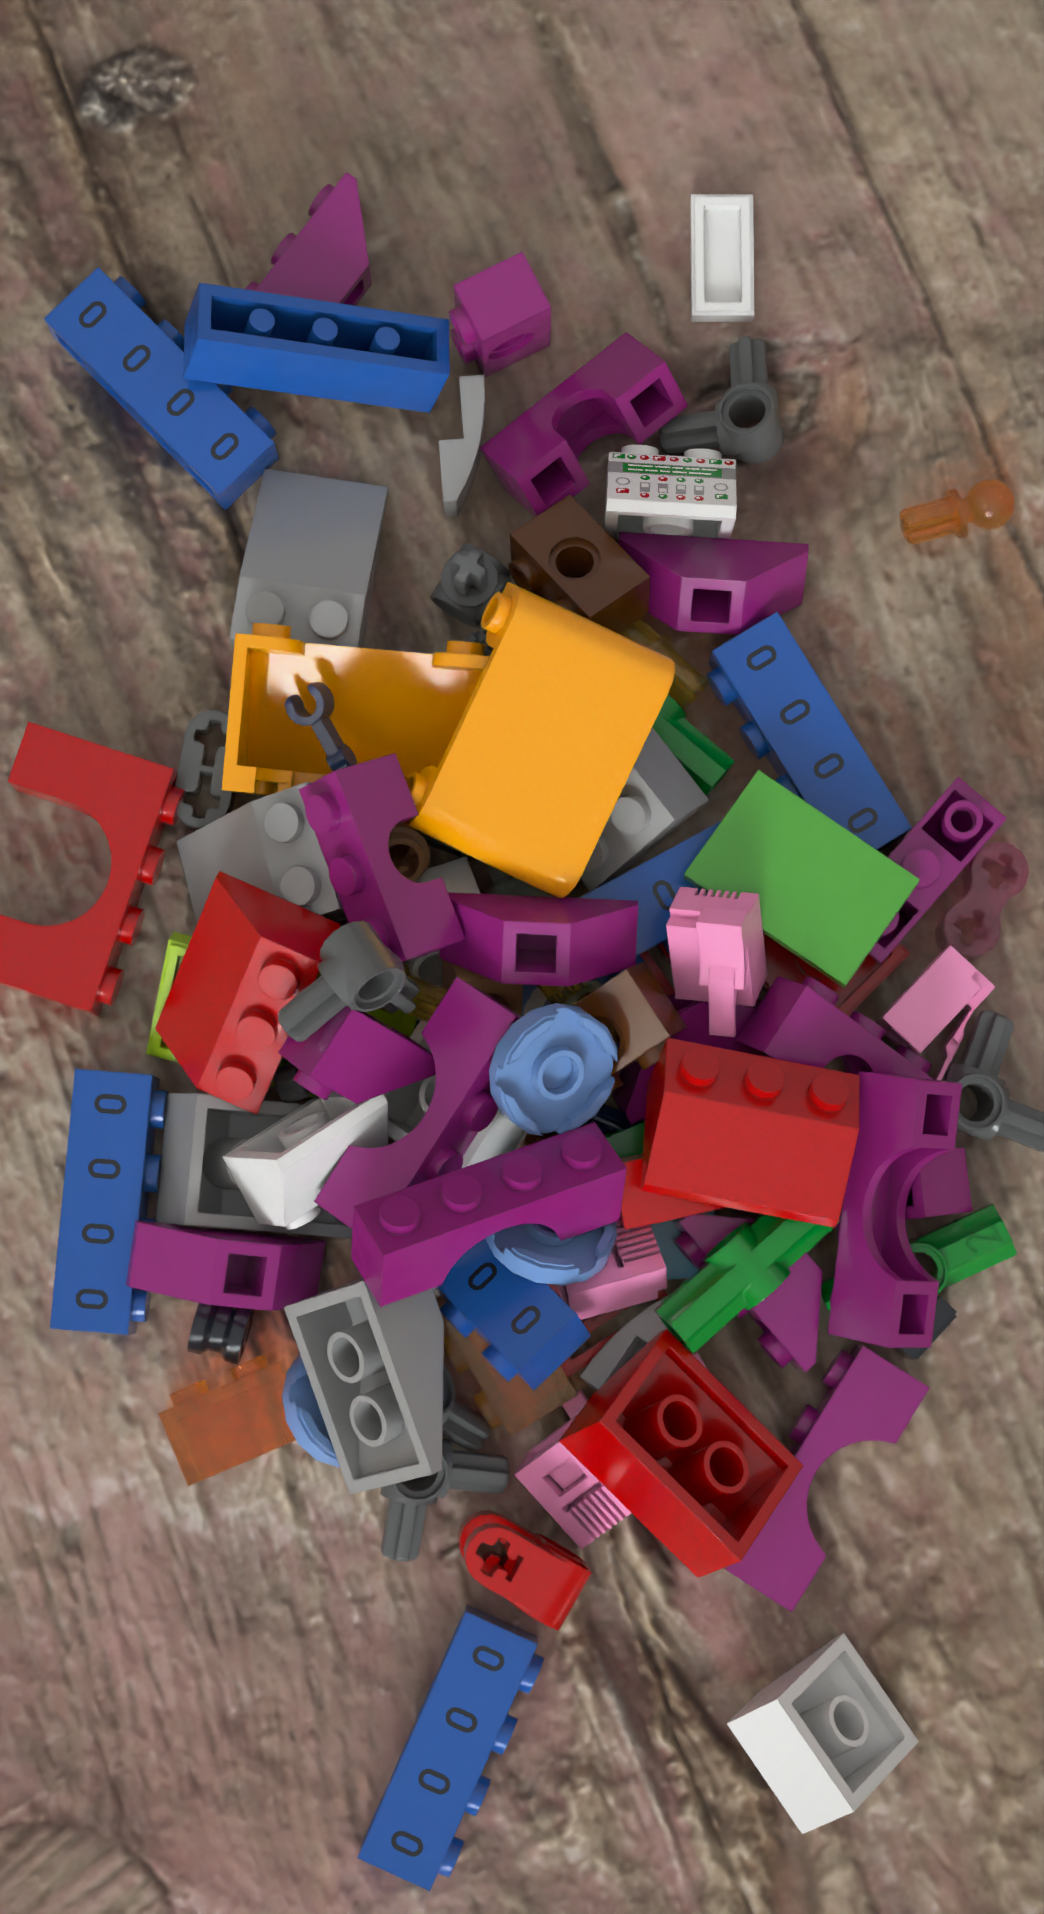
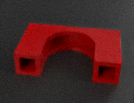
(132, 804)

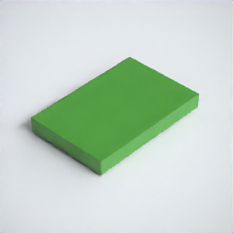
(815, 880)

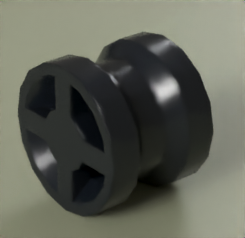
(221, 1331)

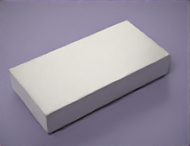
(722, 257)

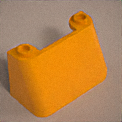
(381, 706)
(542, 742)

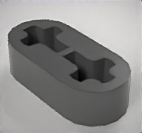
(193, 768)

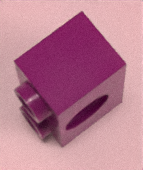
(500, 316)

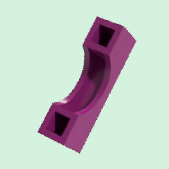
(462, 1043)
(419, 1232)
(878, 1283)
(863, 1403)

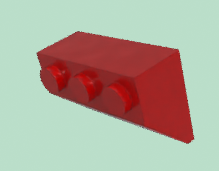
(235, 977)
(749, 1132)
(683, 1455)

